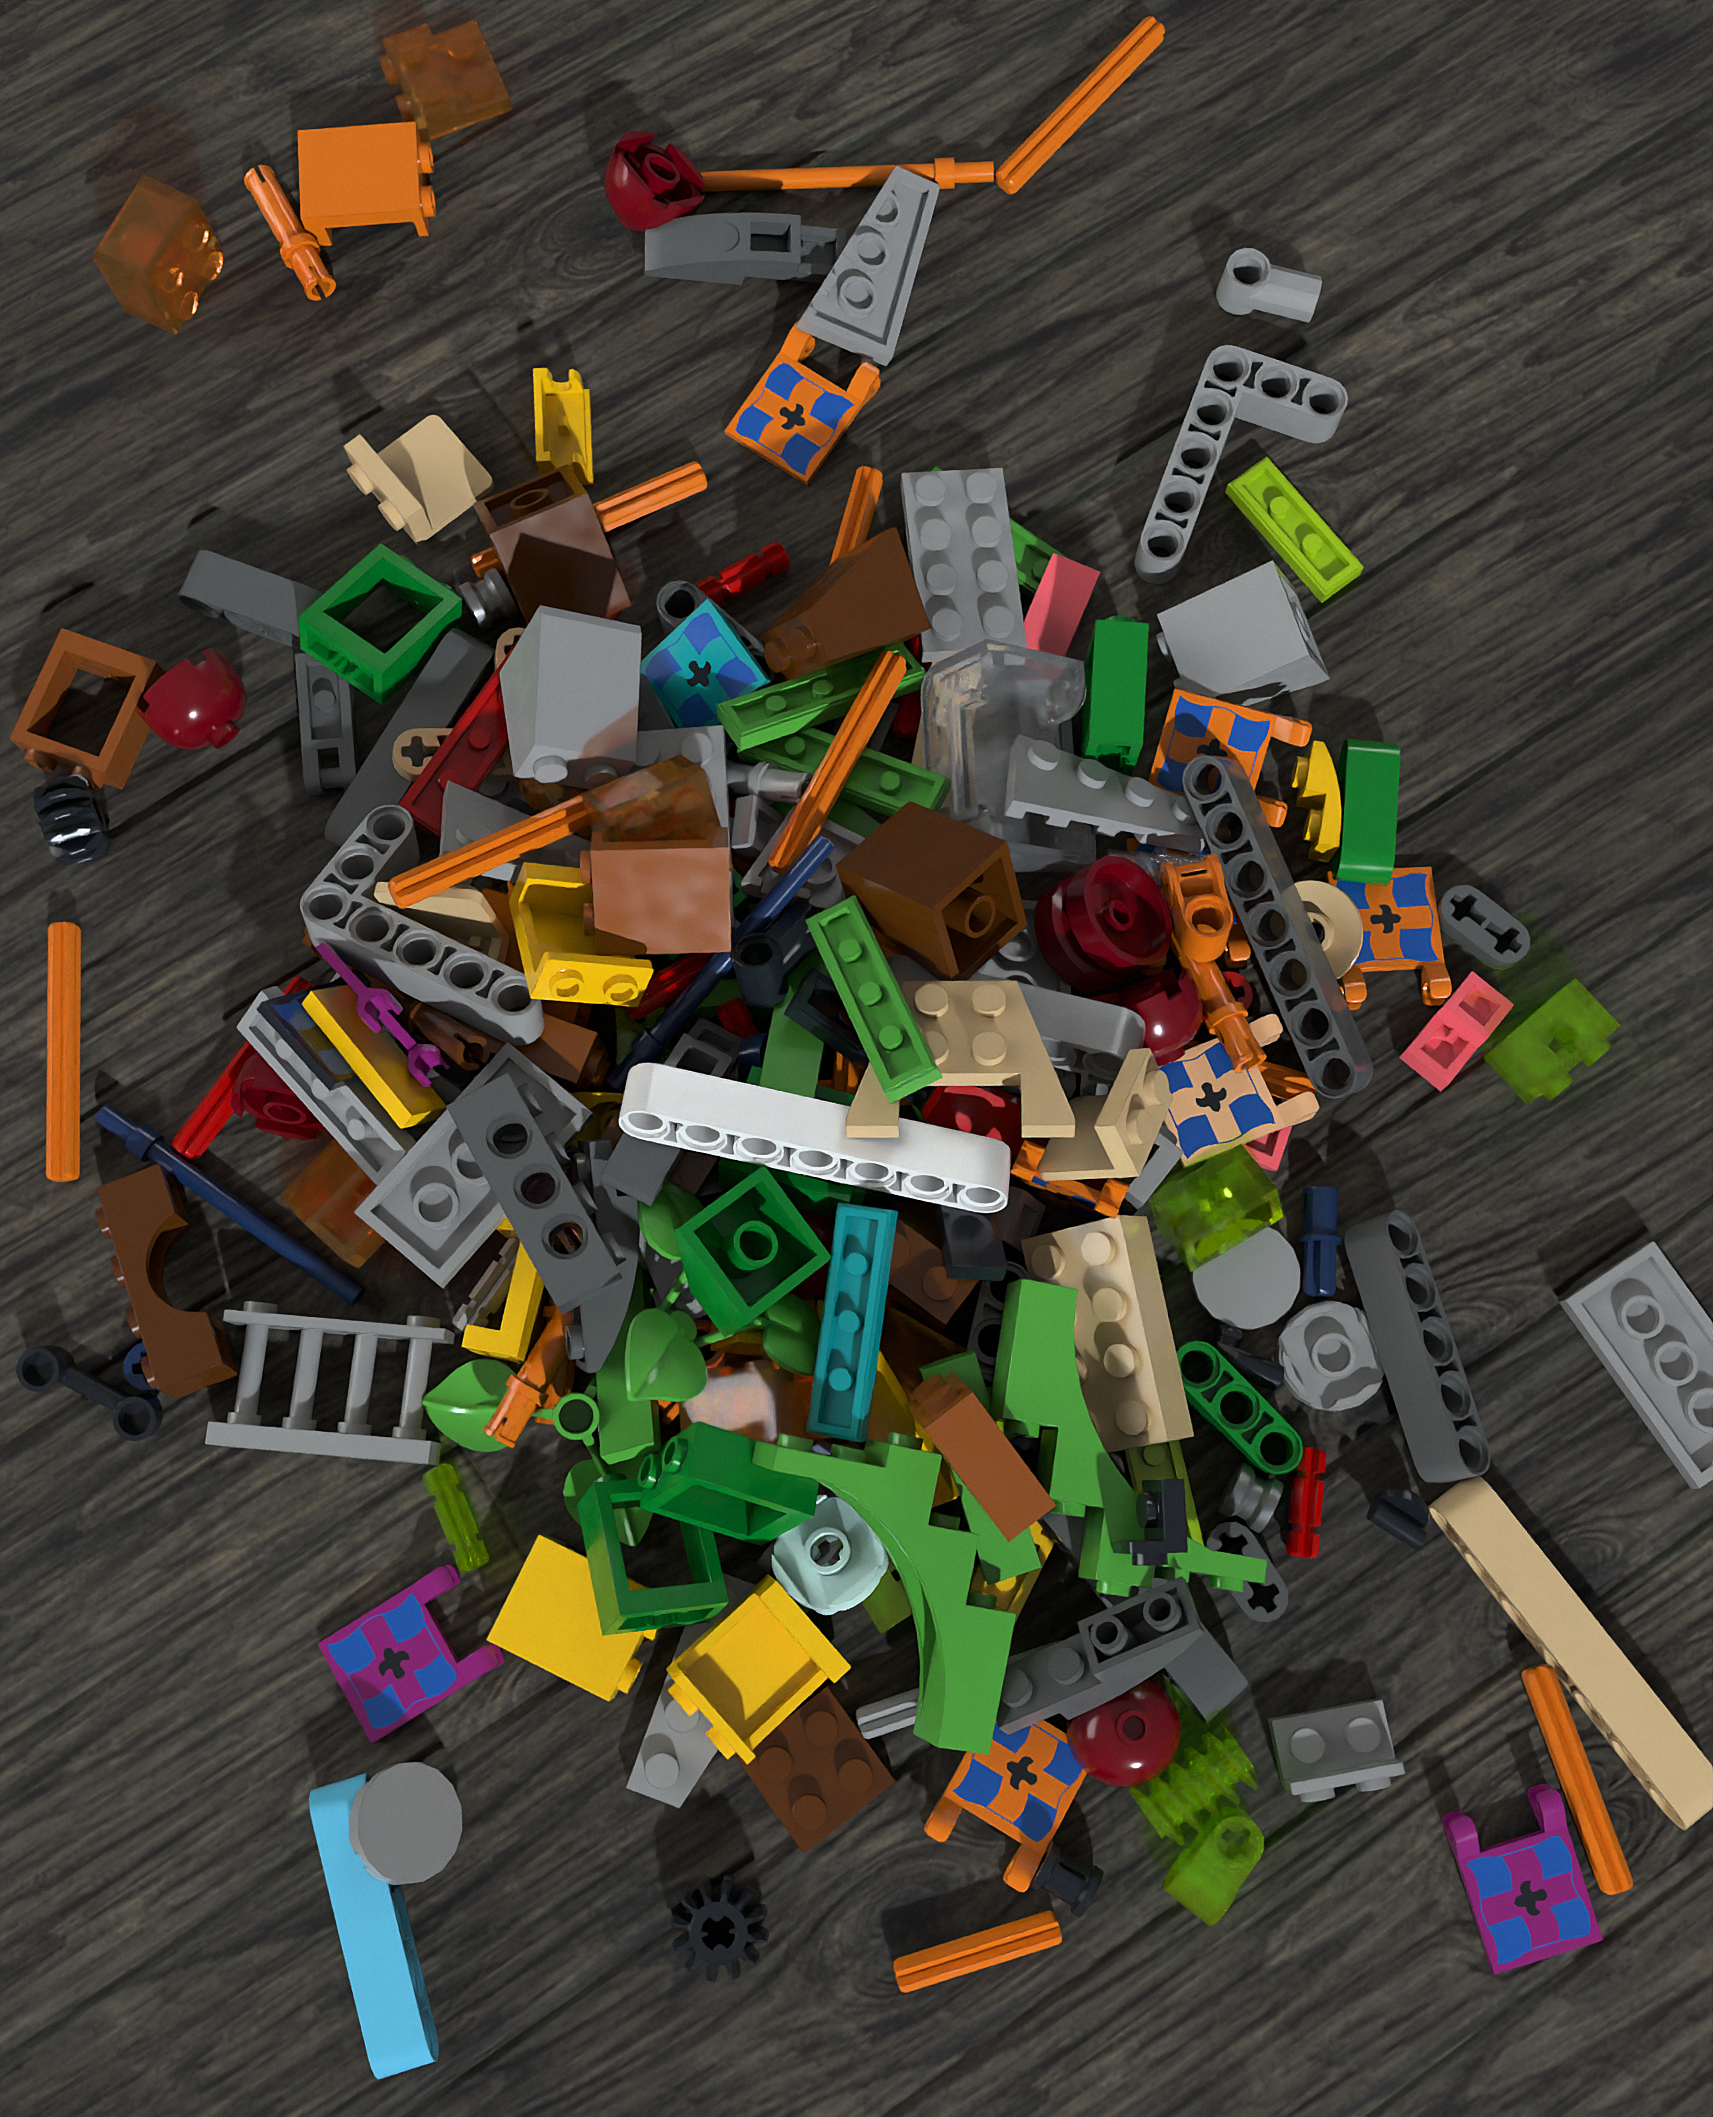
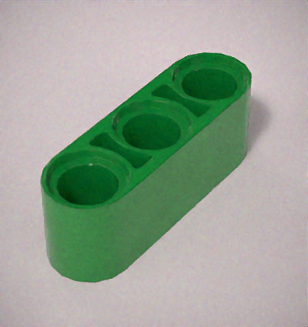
(1368, 811)
(1259, 1415)

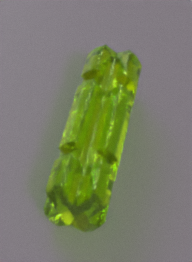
(455, 1518)

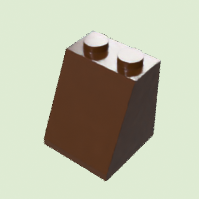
(553, 547)
(849, 611)
(936, 890)
(918, 1268)

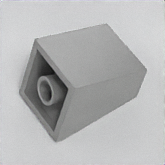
(1243, 640)
(573, 699)

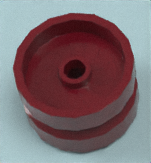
(1103, 924)

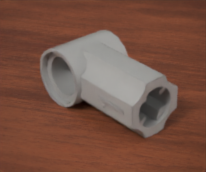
(1268, 287)

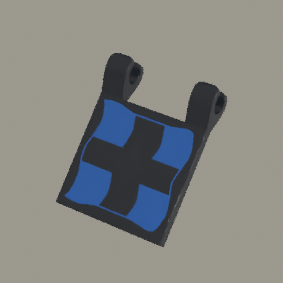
(308, 1040)

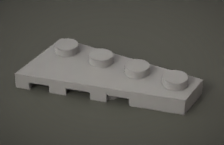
(873, 277)
(1087, 792)

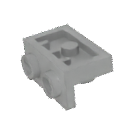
(1158, 1164)
(1334, 1750)

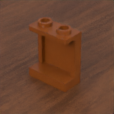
(658, 895)

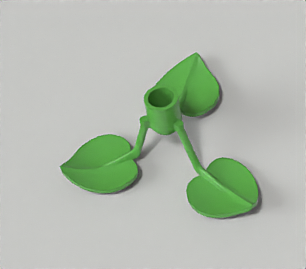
(663, 1344)
(471, 1396)

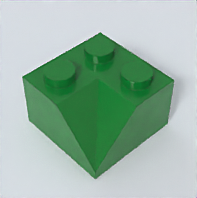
(747, 1251)

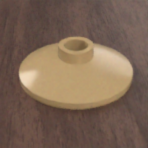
(1340, 922)

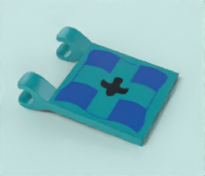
(702, 667)

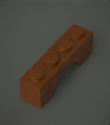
(145, 1220)

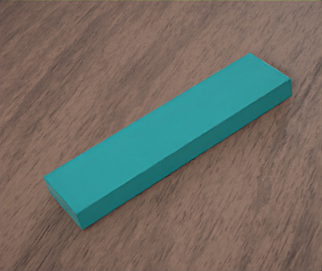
(852, 1322)

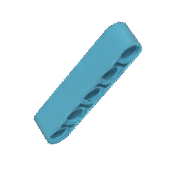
(374, 1942)

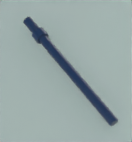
(652, 1042)
(149, 1145)

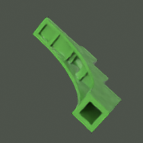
(1041, 1389)
(958, 1629)

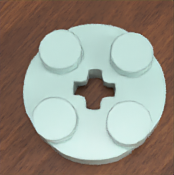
(830, 1586)

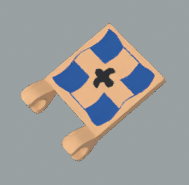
(1222, 1108)

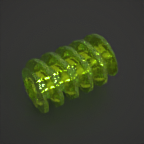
(1196, 1786)

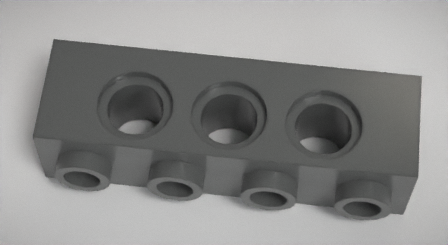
(482, 1121)

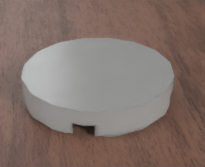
(1249, 1282)
(1329, 1356)
(405, 1823)

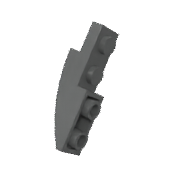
(741, 245)
(643, 1165)
(600, 1318)
(1103, 1660)

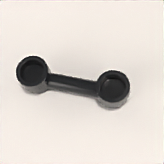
(52, 1366)

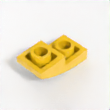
(1319, 793)

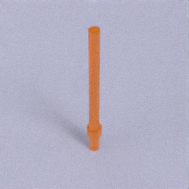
(942, 172)

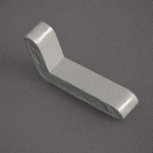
(1204, 443)
(377, 852)
(1075, 1030)

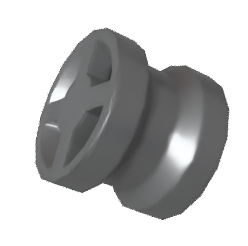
(488, 599)
(1250, 1497)

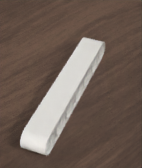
(811, 1138)

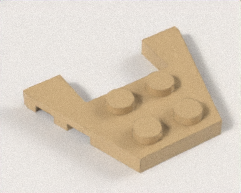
(977, 1038)

